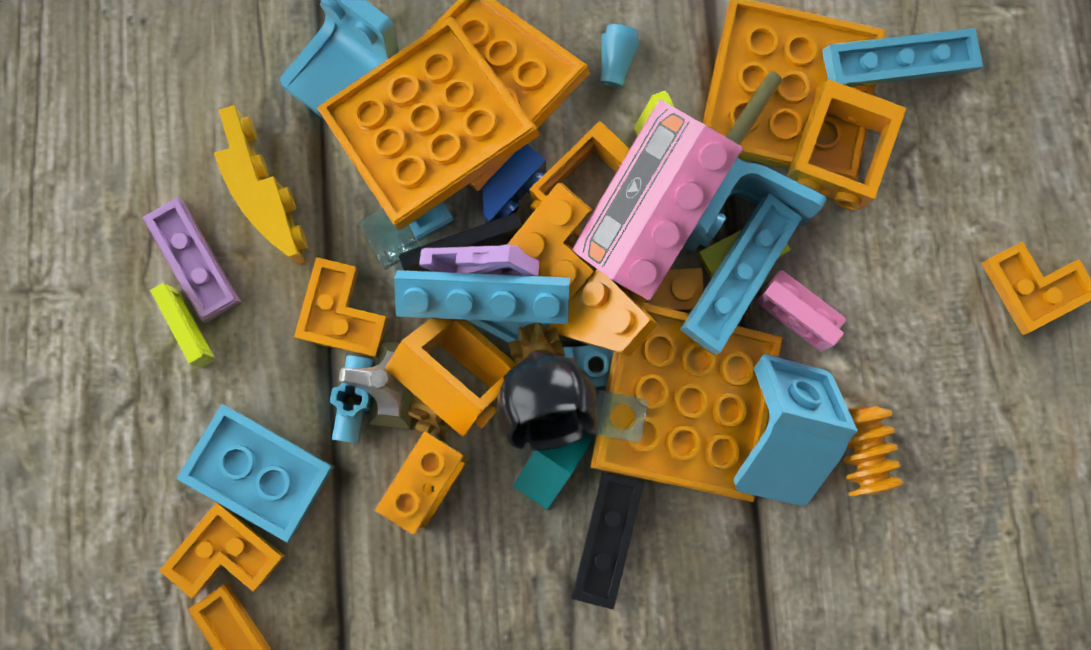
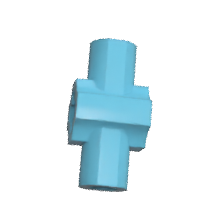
(347, 422)

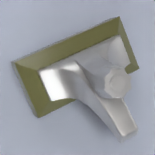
(390, 397)

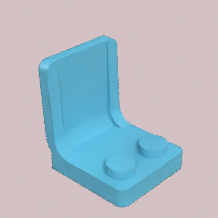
(345, 49)
(752, 183)
(803, 436)

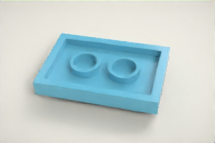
(255, 473)

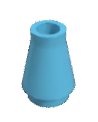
(617, 53)

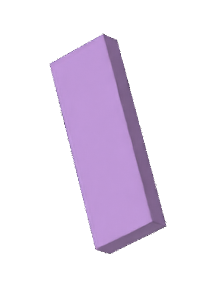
(192, 260)

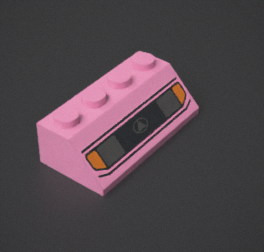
(656, 199)

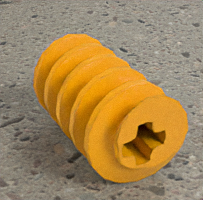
(871, 453)

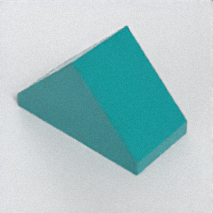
(549, 471)

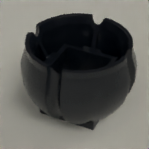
(546, 402)

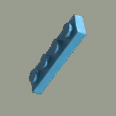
(903, 58)
(741, 274)
(482, 297)

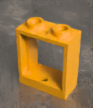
(858, 109)
(597, 140)
(437, 386)
(411, 496)

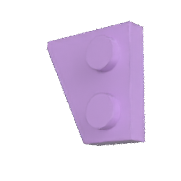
(480, 260)

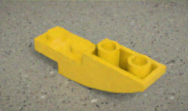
(260, 199)

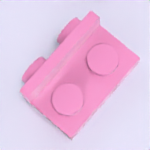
(801, 311)

